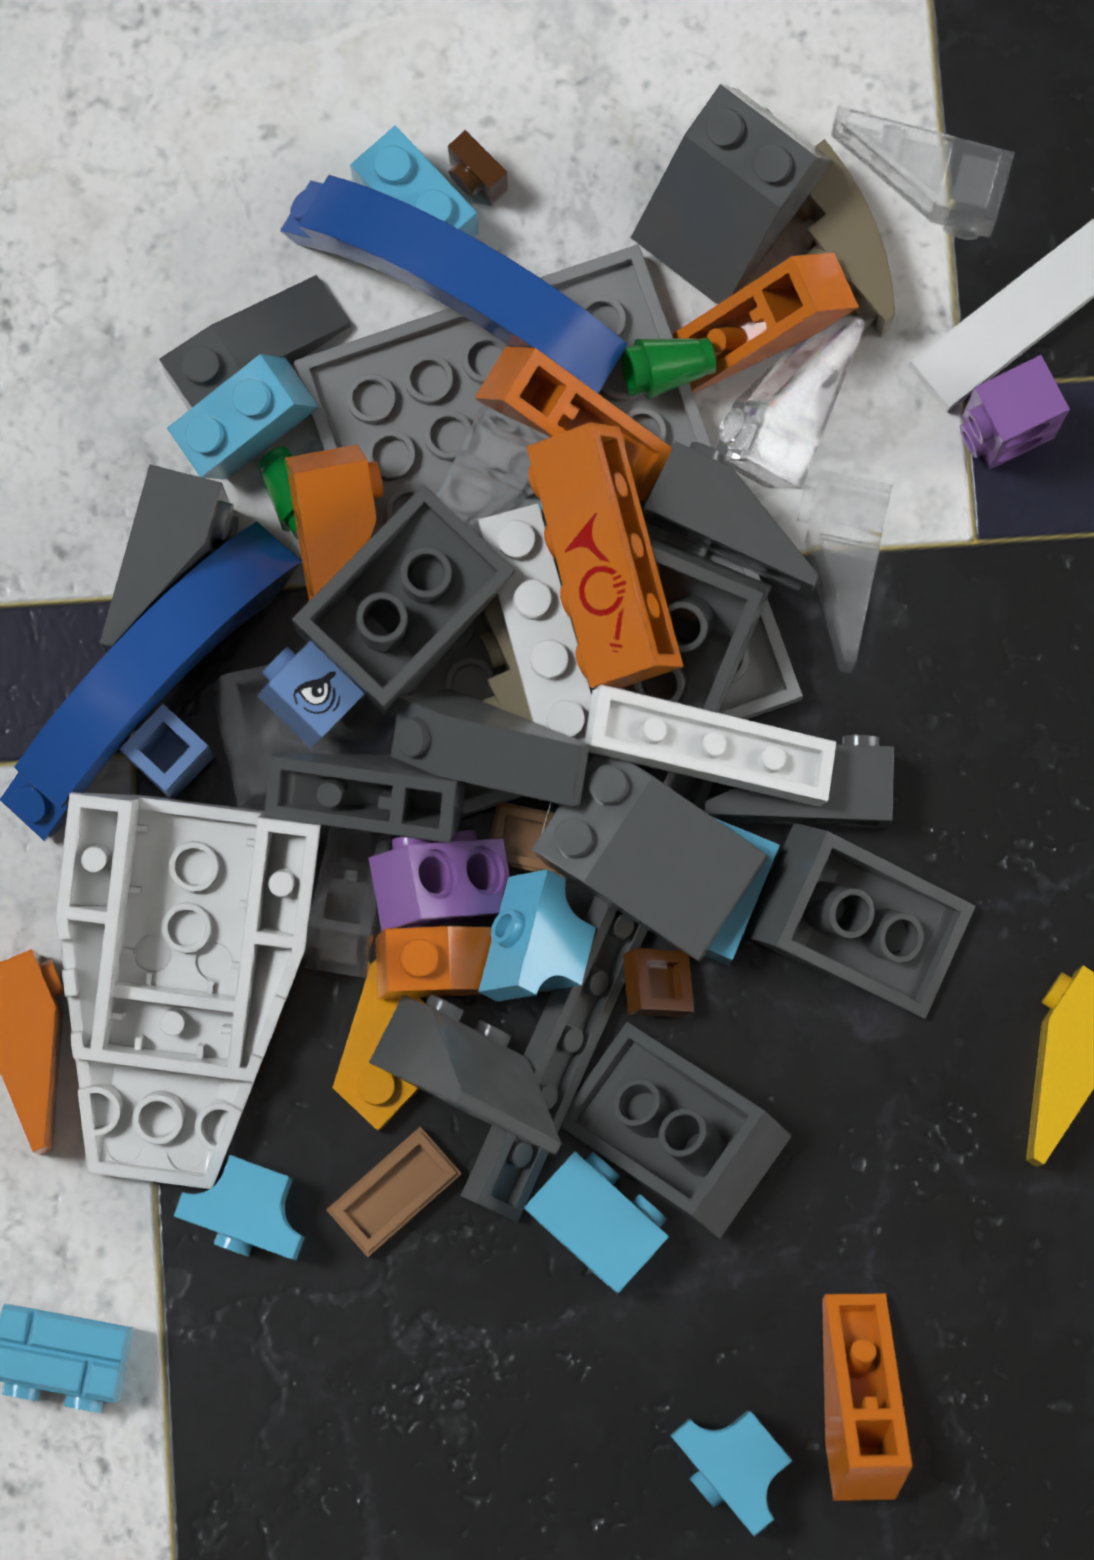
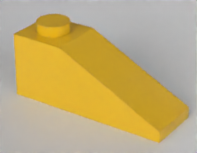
(1063, 1062)

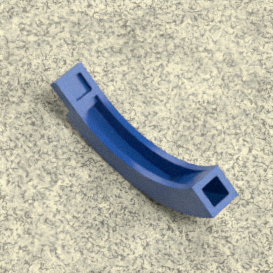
(455, 271)
(142, 670)

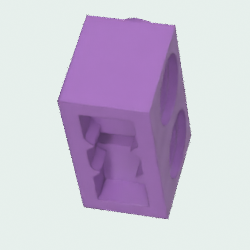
(1013, 413)
(439, 881)

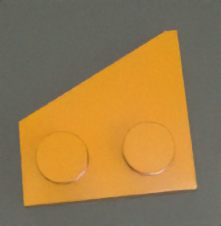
(364, 1086)

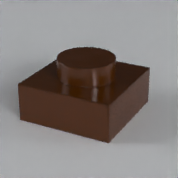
(476, 169)
(658, 982)

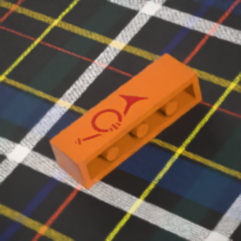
(603, 556)

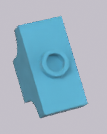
(535, 940)
(245, 1210)
(734, 1466)

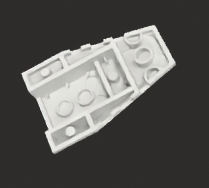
(175, 971)

